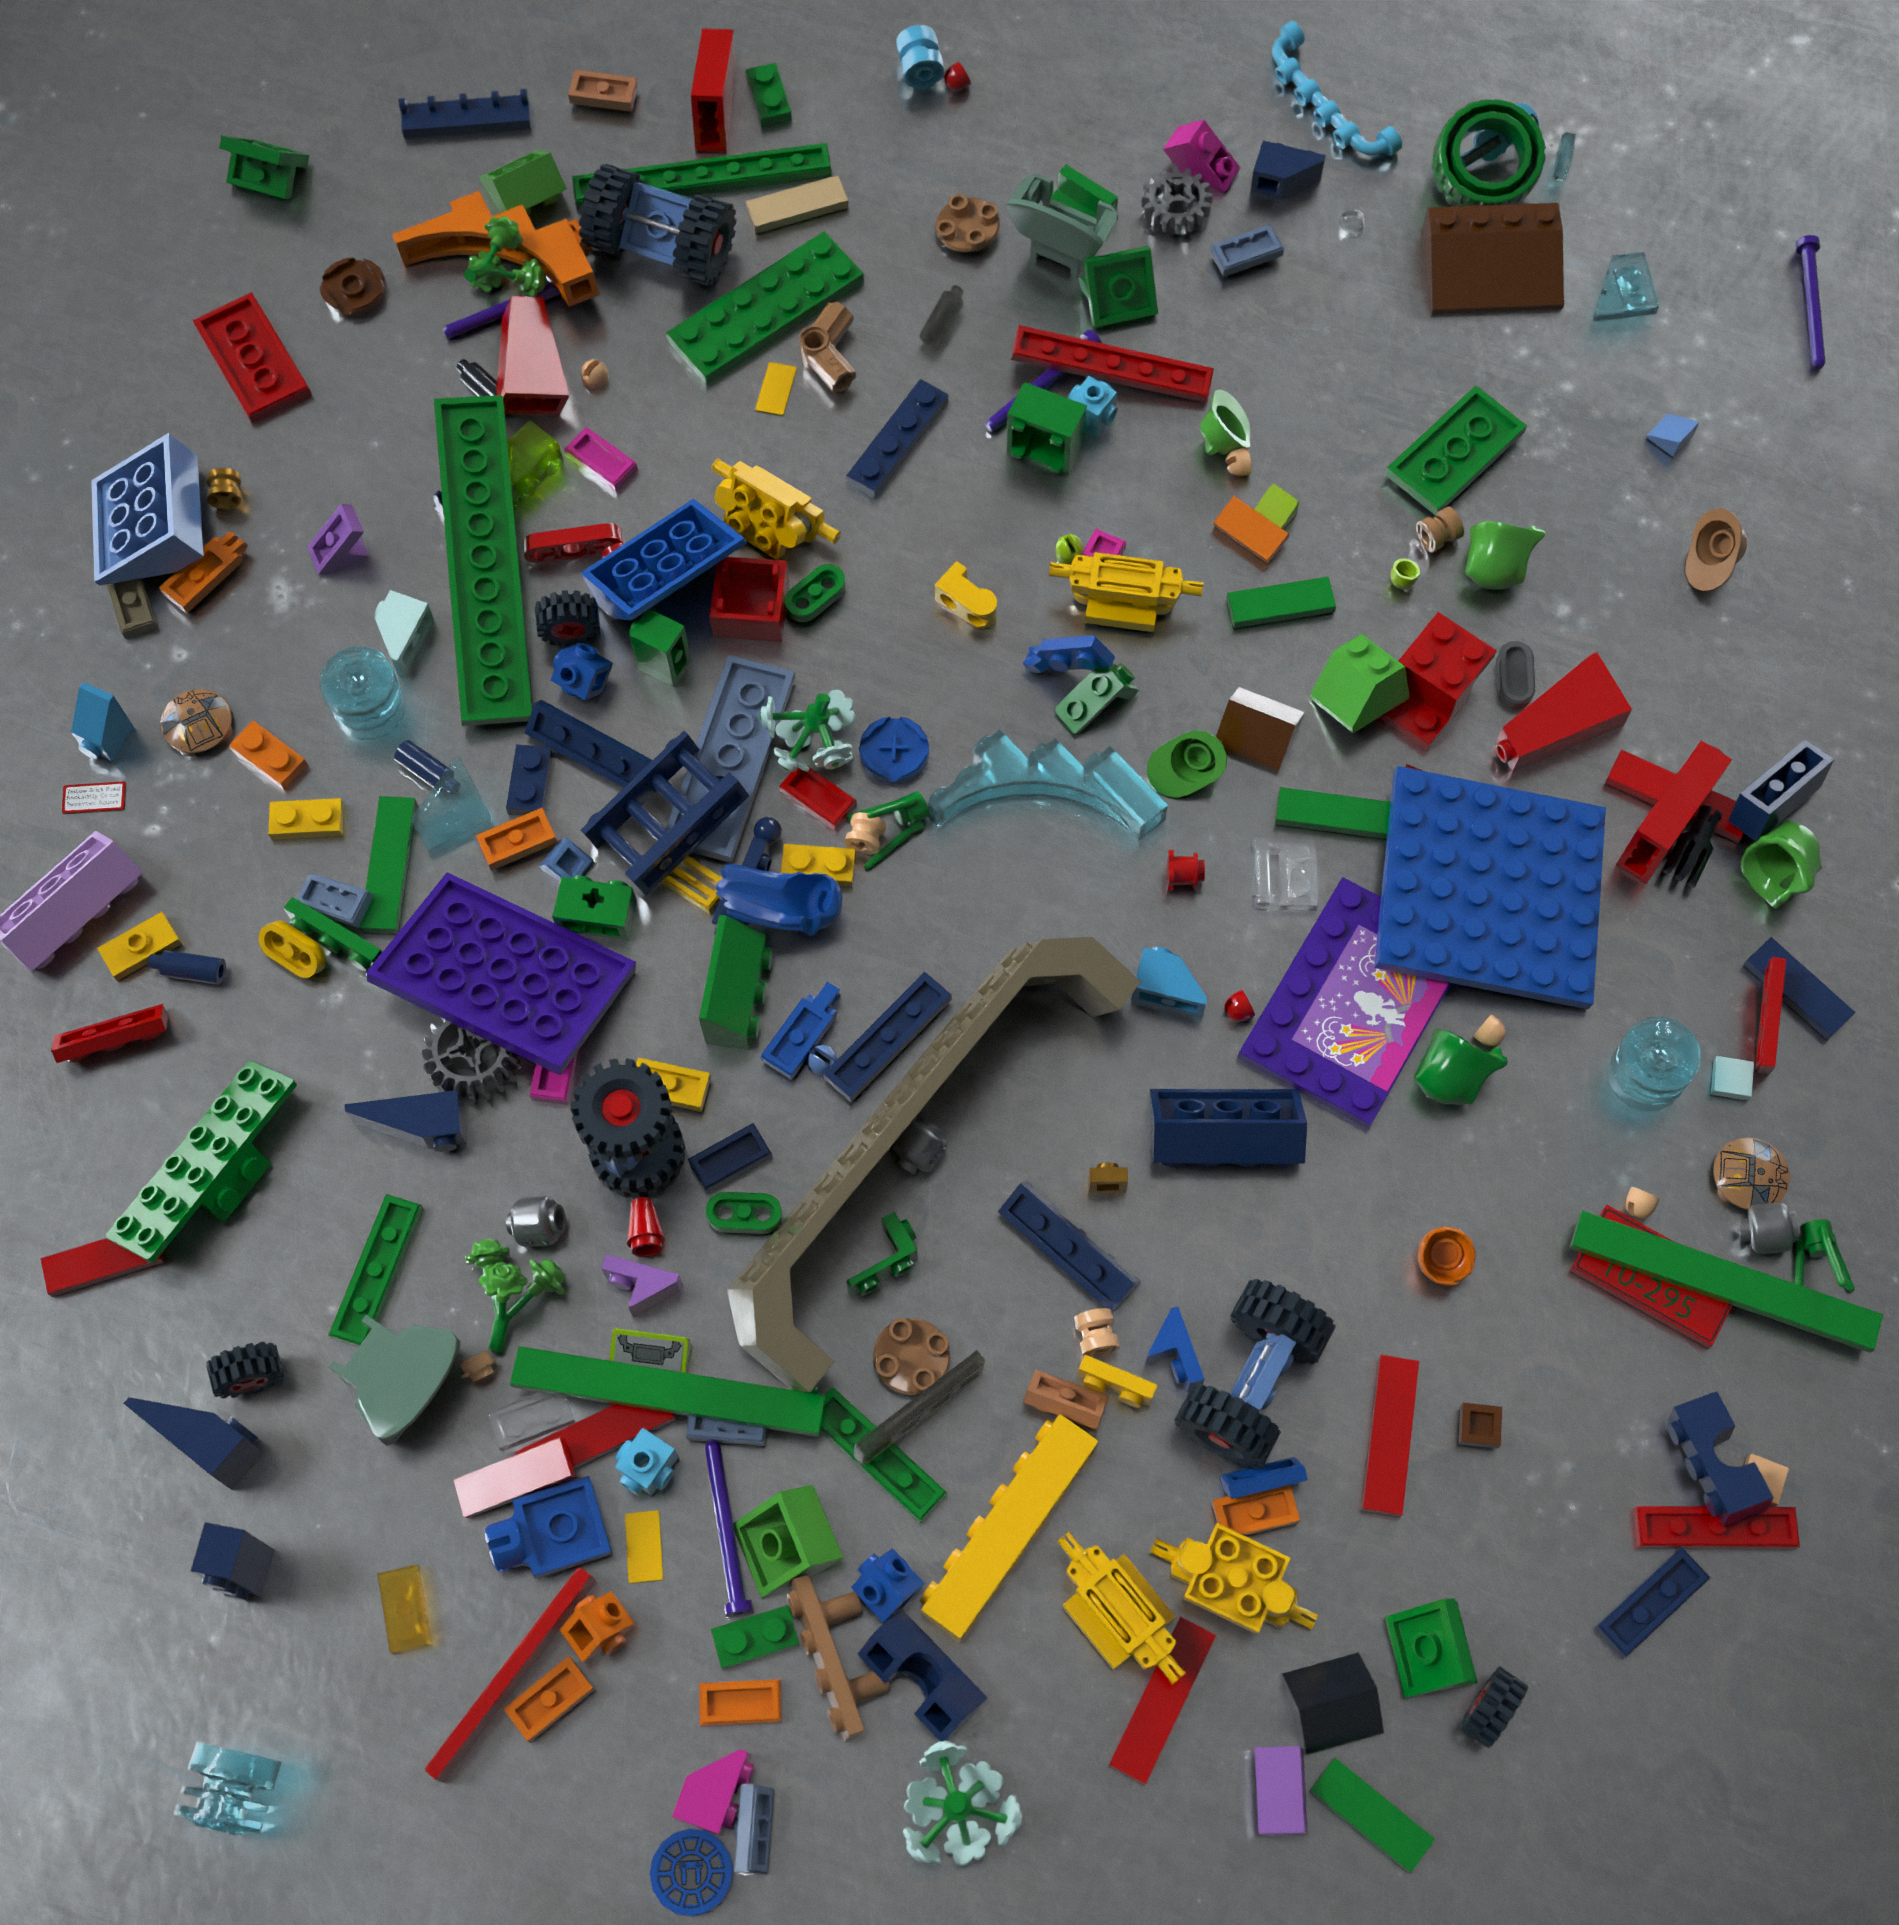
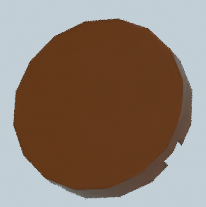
(353, 287)

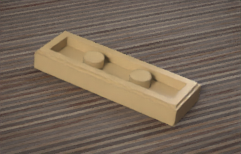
(797, 204)

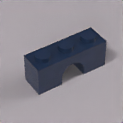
(1729, 1490)
(907, 1651)

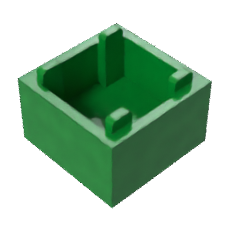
(1046, 428)

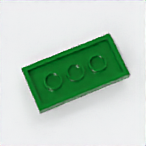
(1455, 450)

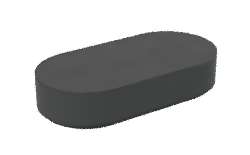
(1515, 675)

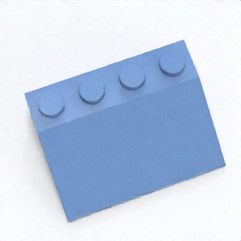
(147, 514)

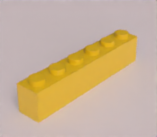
(1008, 1528)

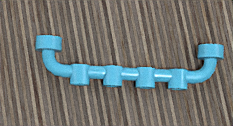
(1327, 111)

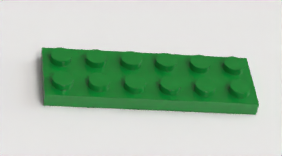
(764, 307)

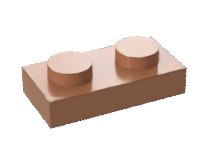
(603, 90)
(1065, 1398)

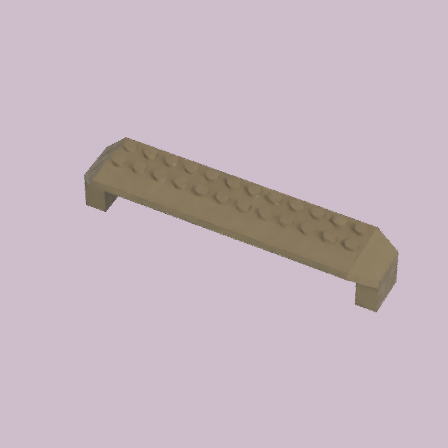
(762, 1291)

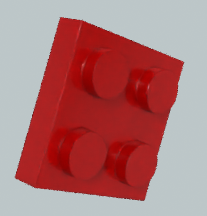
(1439, 678)

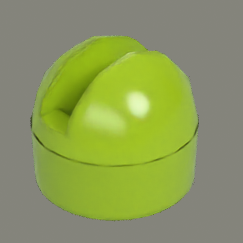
(1063, 551)
(1404, 573)

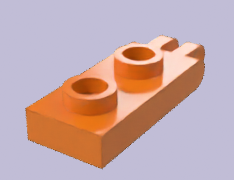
(198, 579)

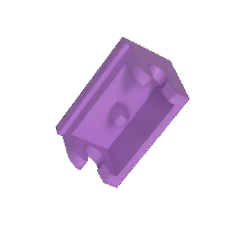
(1281, 1791)

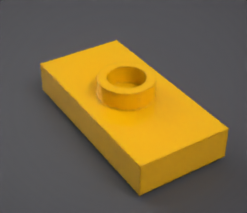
(134, 947)

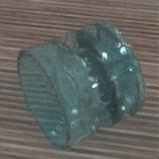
(362, 693)
(1650, 1082)
(227, 1789)

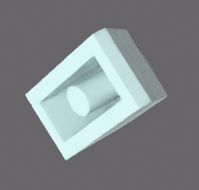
(403, 627)

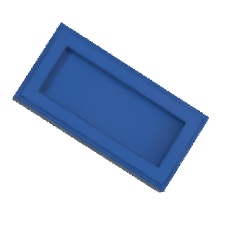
(1269, 1477)

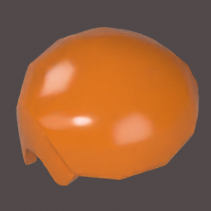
(1446, 1255)

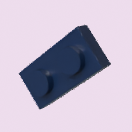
(529, 779)

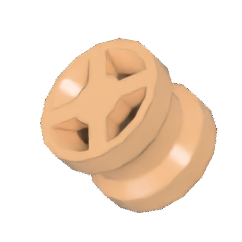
(865, 834)

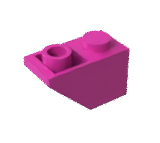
(1201, 150)
(711, 1792)

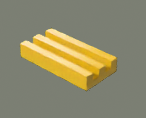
(705, 905)

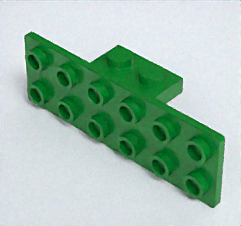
(209, 1167)

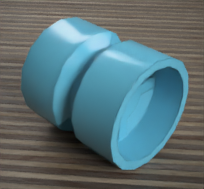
(920, 56)

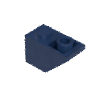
(1285, 170)

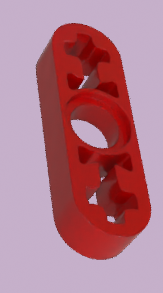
(570, 543)

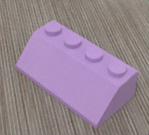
(66, 900)

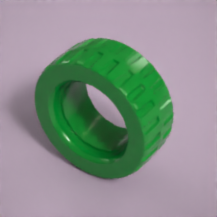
(1498, 116)

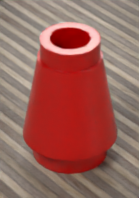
(644, 1229)

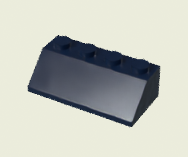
(1227, 1126)

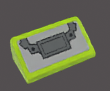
(650, 1349)

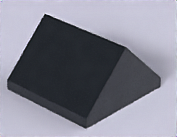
(1334, 1703)

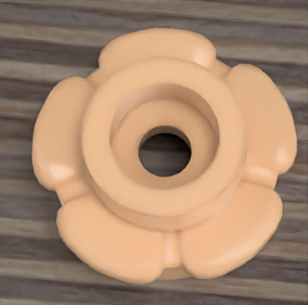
(478, 1366)

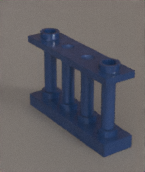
(686, 834)

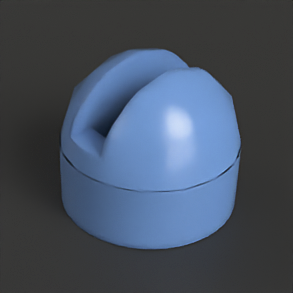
(816, 1064)

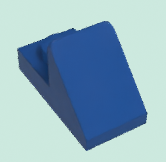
(1175, 1341)

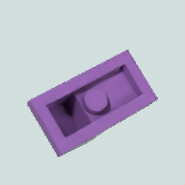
(338, 541)
(650, 1283)

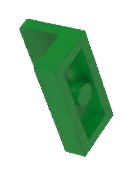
(1081, 192)

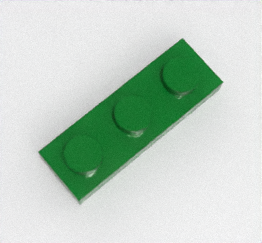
(331, 934)

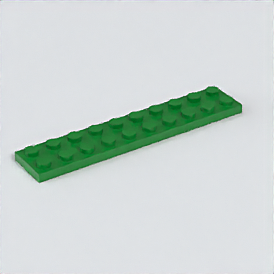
(482, 560)

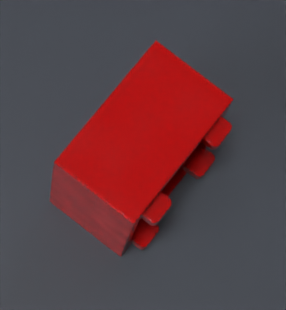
(749, 599)

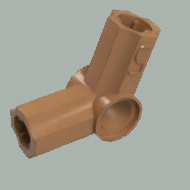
(825, 335)

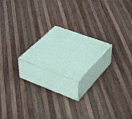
(1732, 1078)

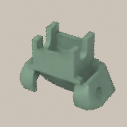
(1055, 228)
(397, 1374)

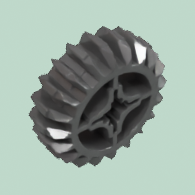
(459, 1057)

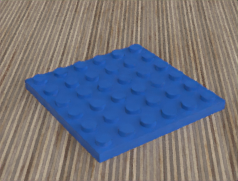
(1491, 888)

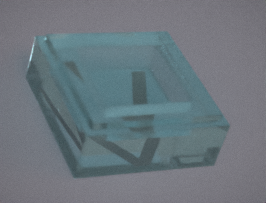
(1564, 156)

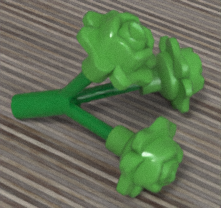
(486, 271)
(506, 1279)

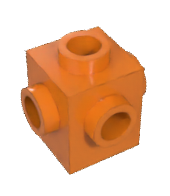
(602, 1620)

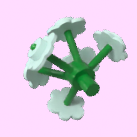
(797, 726)
(976, 1789)

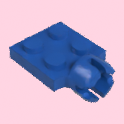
(550, 1530)

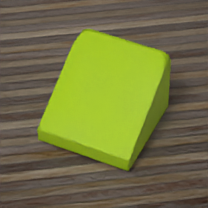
(1278, 506)

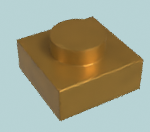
(1108, 1178)

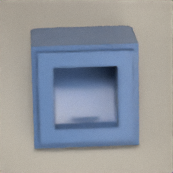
(1672, 433)
(565, 860)

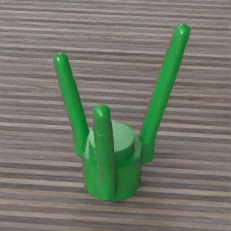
(907, 810)
(1820, 1241)

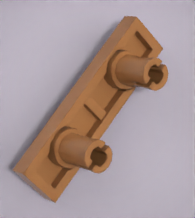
(829, 1676)

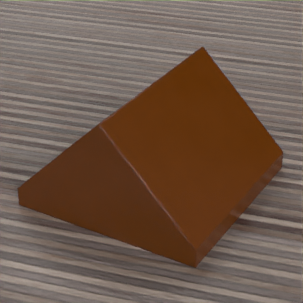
(1258, 729)

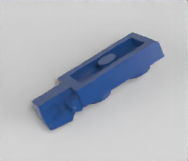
(1069, 654)
(802, 1031)

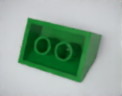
(734, 985)

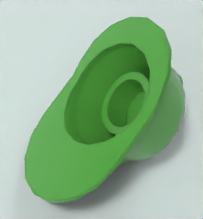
(1225, 425)
(1186, 763)

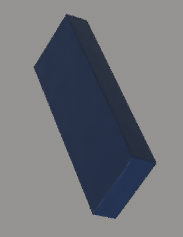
(1803, 990)
(1652, 1603)

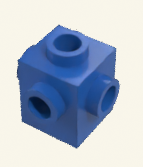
(581, 671)
(886, 1584)

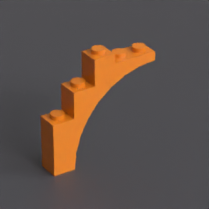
(464, 234)

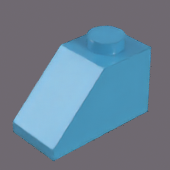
(99, 723)
(1168, 983)

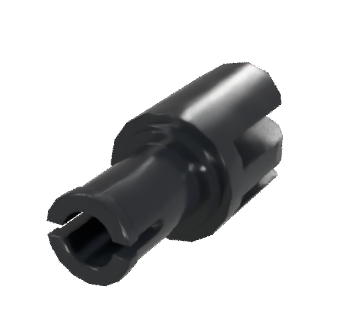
(1694, 844)

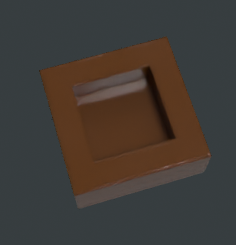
(1480, 1425)

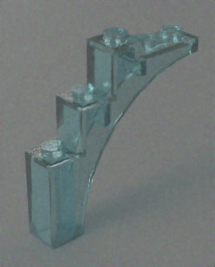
(1051, 772)

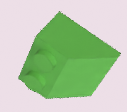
(525, 181)
(1360, 683)
(787, 1539)

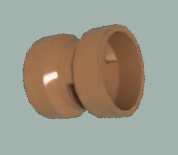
(1442, 528)

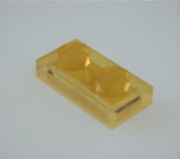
(404, 1609)

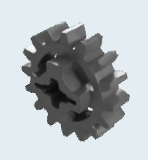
(1176, 200)

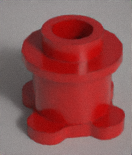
(1184, 870)

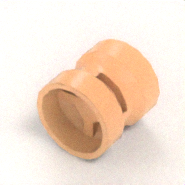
(1097, 1332)

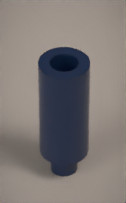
(419, 762)
(189, 966)

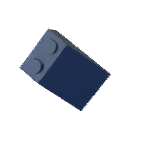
(216, 1445)

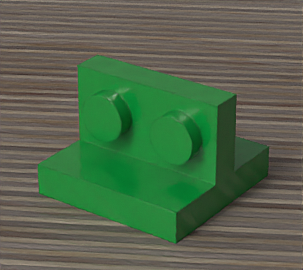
(262, 165)
(1120, 286)
(1431, 1648)

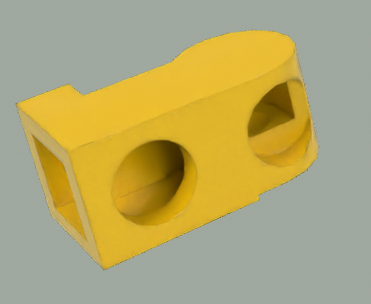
(965, 599)

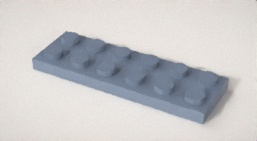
(736, 743)

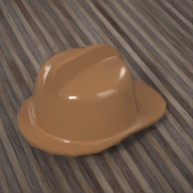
(1715, 549)

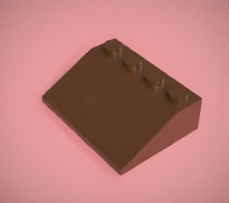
(1494, 257)

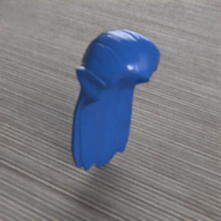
(780, 899)

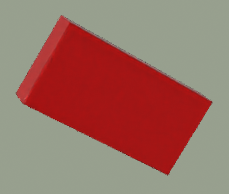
(818, 796)

